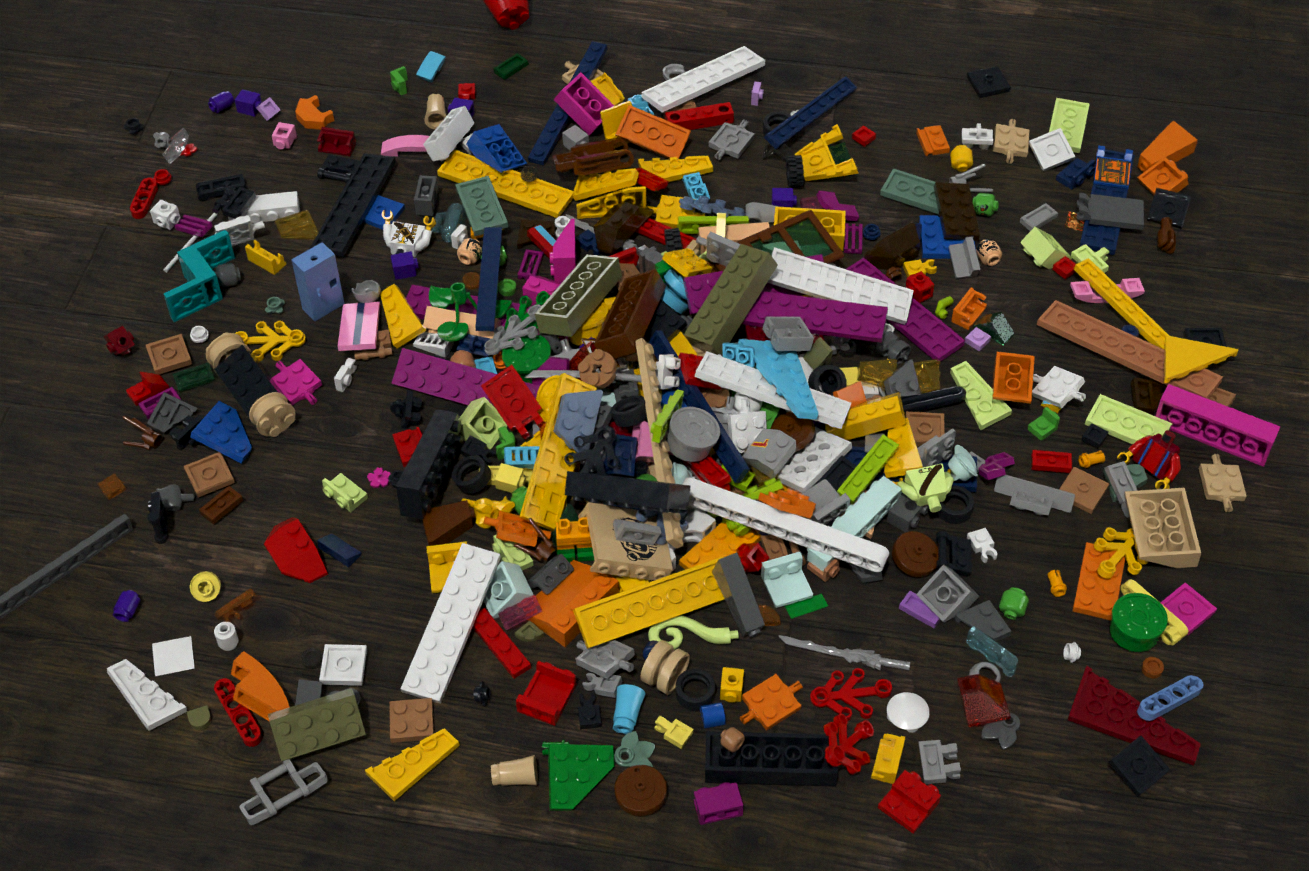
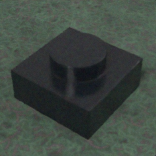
(1094, 435)

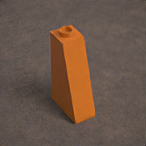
(1172, 143)

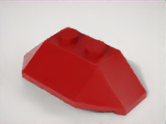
(295, 551)

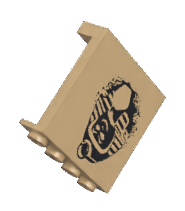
(623, 557)

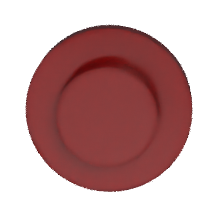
(162, 177)

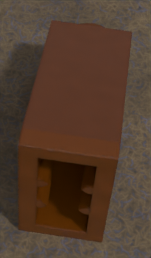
(447, 522)

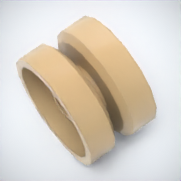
(664, 666)

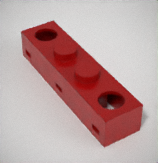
(706, 115)

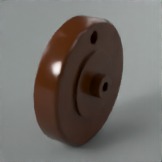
(798, 428)
(915, 554)
(640, 790)

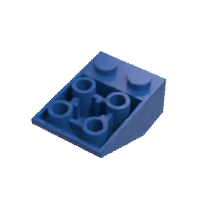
(495, 149)

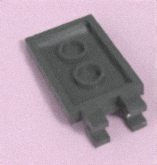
(1111, 211)

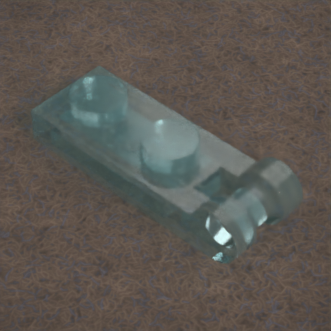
(992, 651)

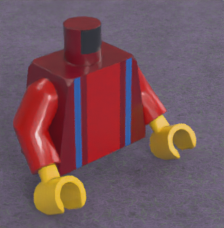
(1157, 456)

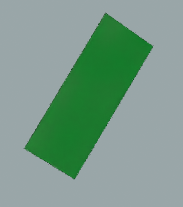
(806, 606)

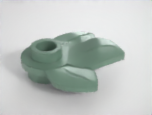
(636, 750)

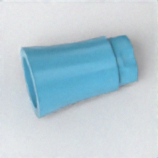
(627, 707)

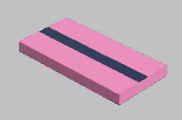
(359, 326)

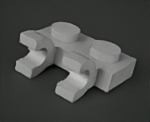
(932, 761)

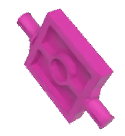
(297, 382)

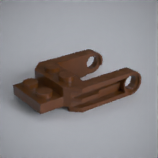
(593, 157)

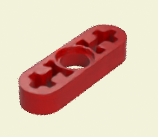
(142, 191)

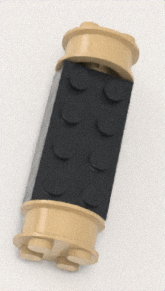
(250, 384)

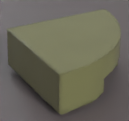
(529, 632)

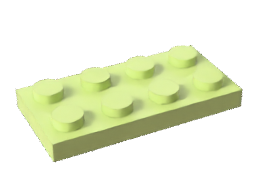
(1071, 119)
(1125, 421)

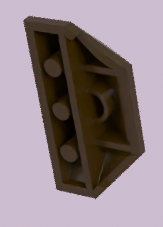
(619, 225)
(896, 247)

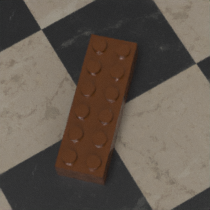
(630, 314)

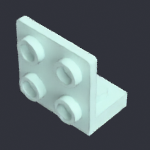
(785, 580)

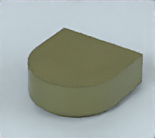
(199, 718)

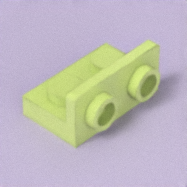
(344, 492)
(512, 554)

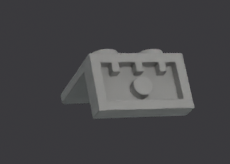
(937, 449)
(828, 502)

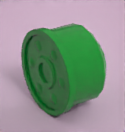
(529, 357)
(1137, 622)

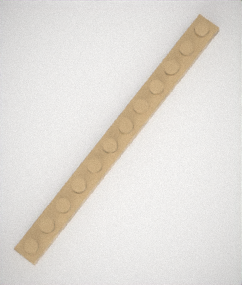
(660, 450)

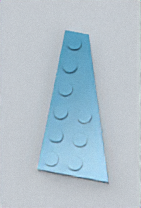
(787, 375)

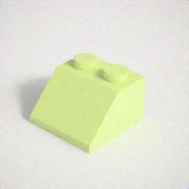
(1043, 248)
(481, 422)

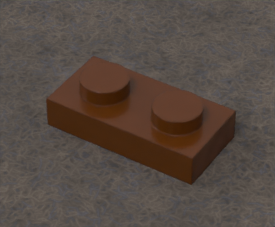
(221, 505)

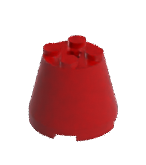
(509, 12)

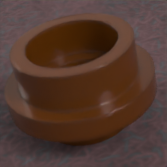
(894, 273)

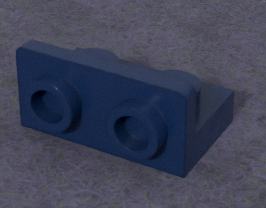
(1076, 173)
(626, 451)

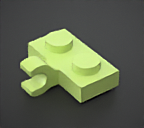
(1097, 258)

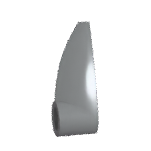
(760, 212)

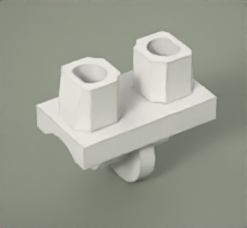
(977, 135)
(665, 371)

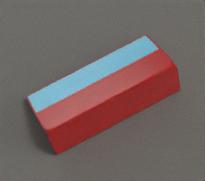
(542, 239)

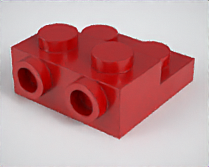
(910, 801)

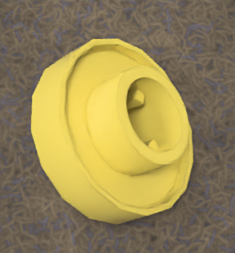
(205, 586)

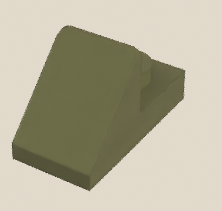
(819, 354)

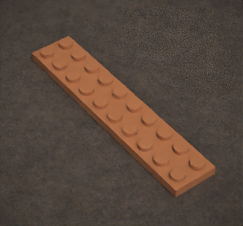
(1122, 347)

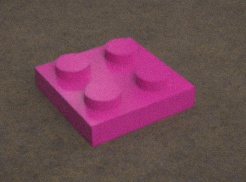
(1189, 607)

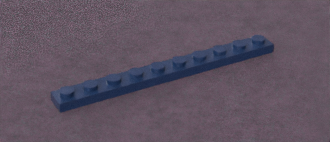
(559, 118)
(693, 397)

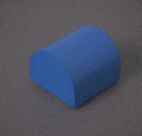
(712, 715)

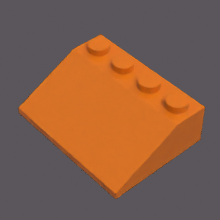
(572, 592)

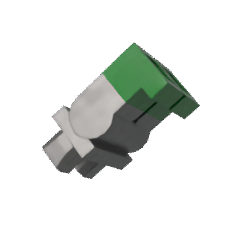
(651, 259)

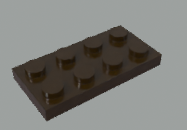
(956, 211)

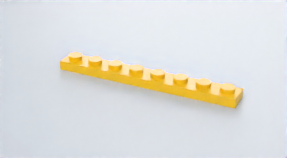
(1121, 302)

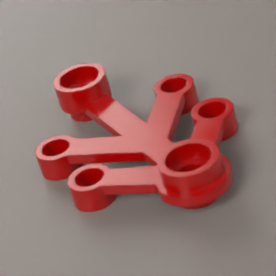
(848, 694)
(836, 753)

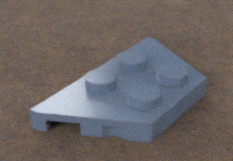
(577, 417)

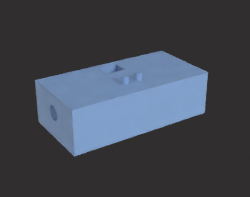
(318, 281)

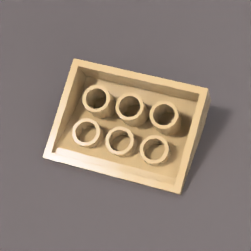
(1163, 527)

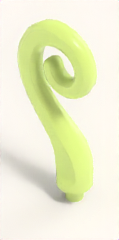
(711, 635)

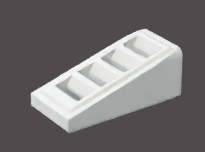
(441, 350)

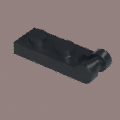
(217, 186)

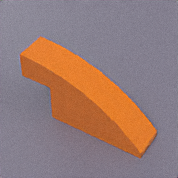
(257, 687)

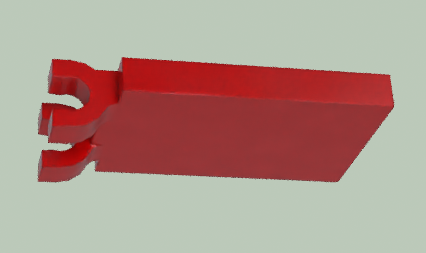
(513, 400)

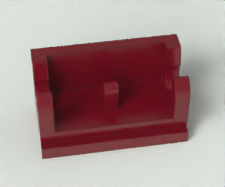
(336, 141)

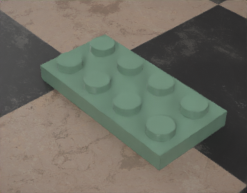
(910, 190)
(481, 205)

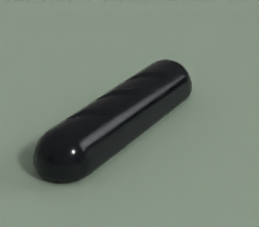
(933, 399)

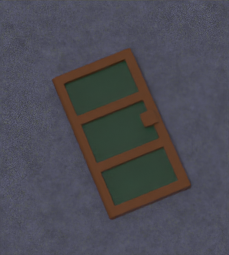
(798, 235)

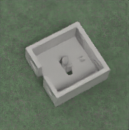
(787, 335)

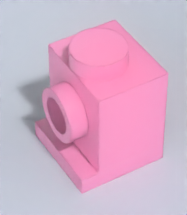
(281, 139)

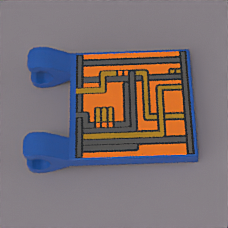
(1111, 170)

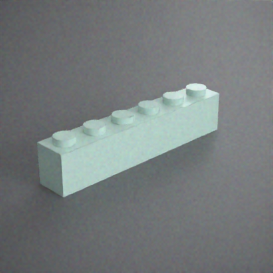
(861, 516)

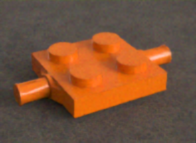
(514, 529)
(771, 702)

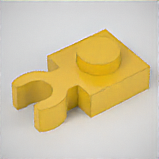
(916, 266)

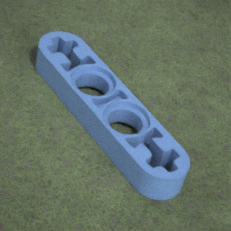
(1168, 695)

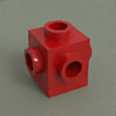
(922, 286)
(752, 556)

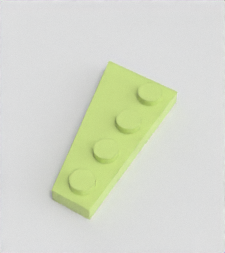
(979, 396)

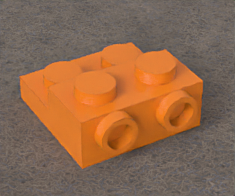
(1164, 176)
(789, 501)

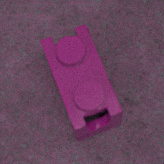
(718, 803)

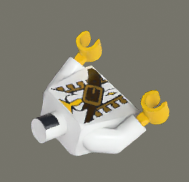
(406, 237)

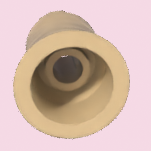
(435, 111)
(515, 772)

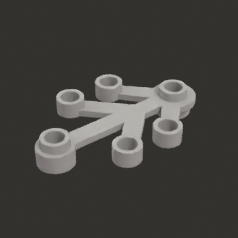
(514, 330)

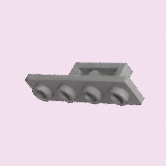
(1034, 496)

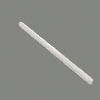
(189, 243)

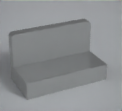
(964, 259)
(636, 532)

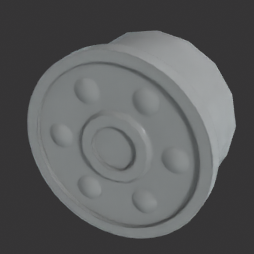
(692, 433)

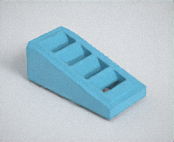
(525, 451)

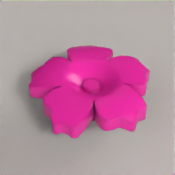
(378, 478)

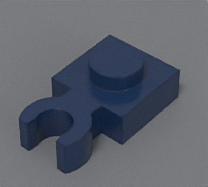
(588, 241)

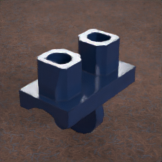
(473, 344)

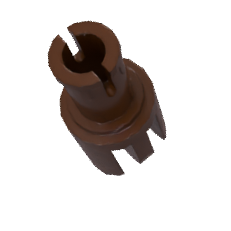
(1166, 236)

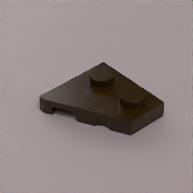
(525, 225)
(1147, 394)

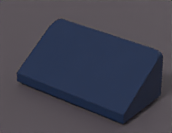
(338, 549)

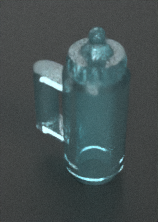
(452, 220)

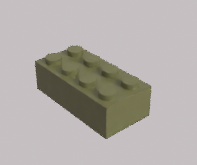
(316, 724)

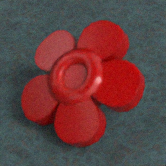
(189, 149)

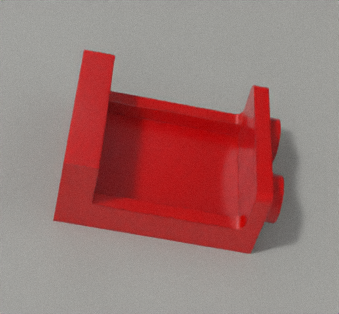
(547, 693)

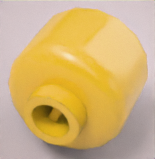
(961, 158)

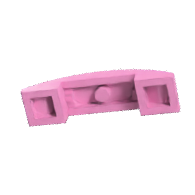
(405, 143)
(1084, 292)

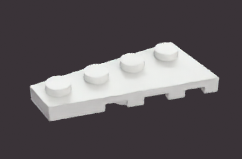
(144, 696)

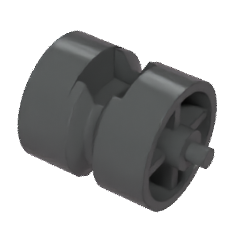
(893, 348)

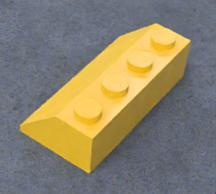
(871, 417)

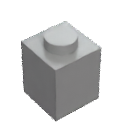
(574, 136)

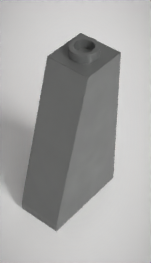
(738, 595)

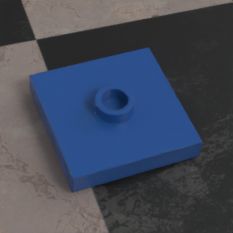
(381, 203)

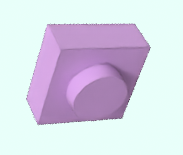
(757, 93)
(268, 109)
(977, 339)

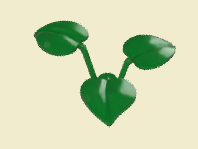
(457, 293)

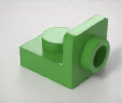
(1045, 424)

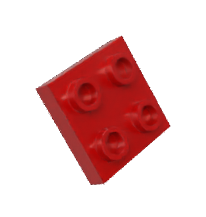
(688, 366)

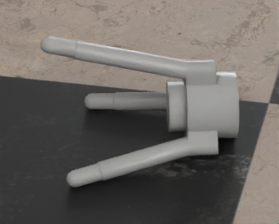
(961, 178)

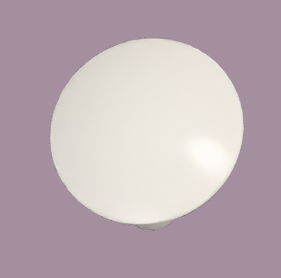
(907, 711)

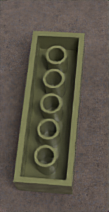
(578, 295)
(730, 299)

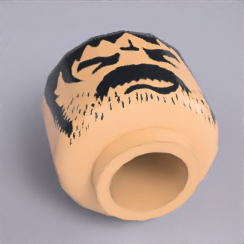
(469, 251)
(989, 252)

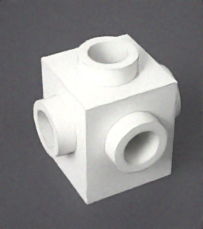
(165, 214)

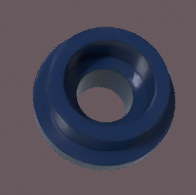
(871, 232)

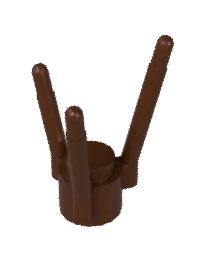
(150, 437)
(544, 550)

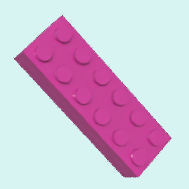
(1217, 425)

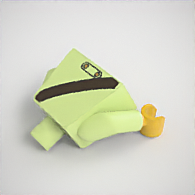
(927, 486)

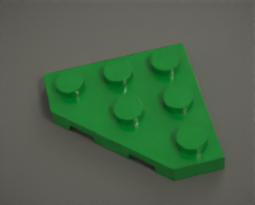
(575, 772)

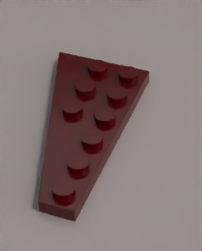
(1115, 714)

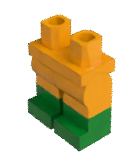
(573, 534)

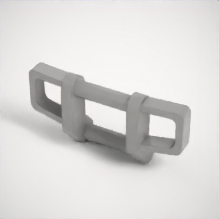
(271, 808)

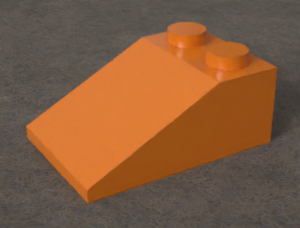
(1013, 377)

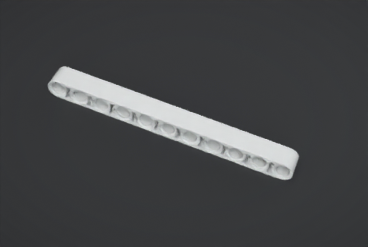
(787, 525)

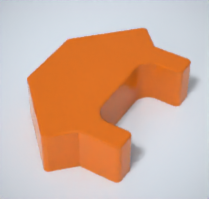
(310, 116)

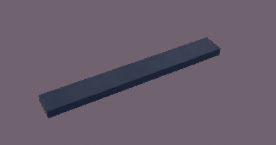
(810, 112)
(489, 279)

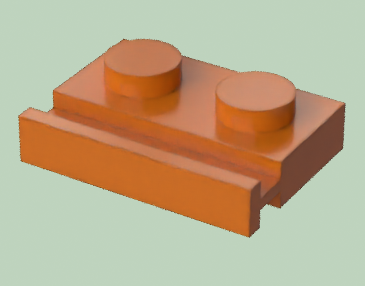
(933, 140)

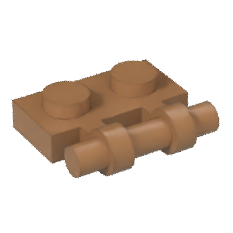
(383, 347)

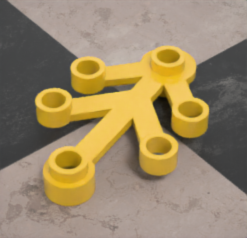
(292, 338)
(1107, 568)

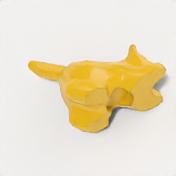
(489, 508)

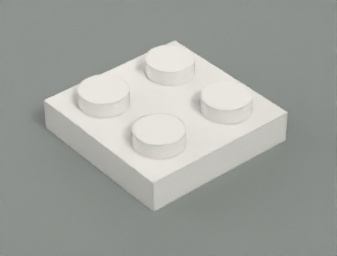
(1051, 149)
(343, 664)

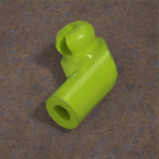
(942, 304)

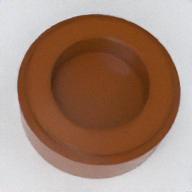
(1152, 667)

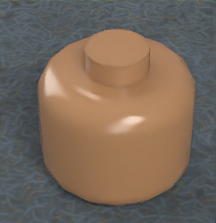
(732, 739)

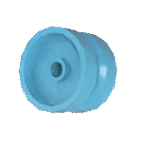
(674, 292)

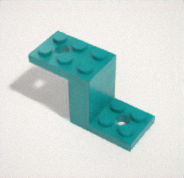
(202, 282)

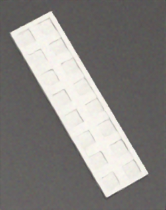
(703, 79)
(839, 284)
(752, 383)
(451, 623)

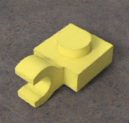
(675, 732)

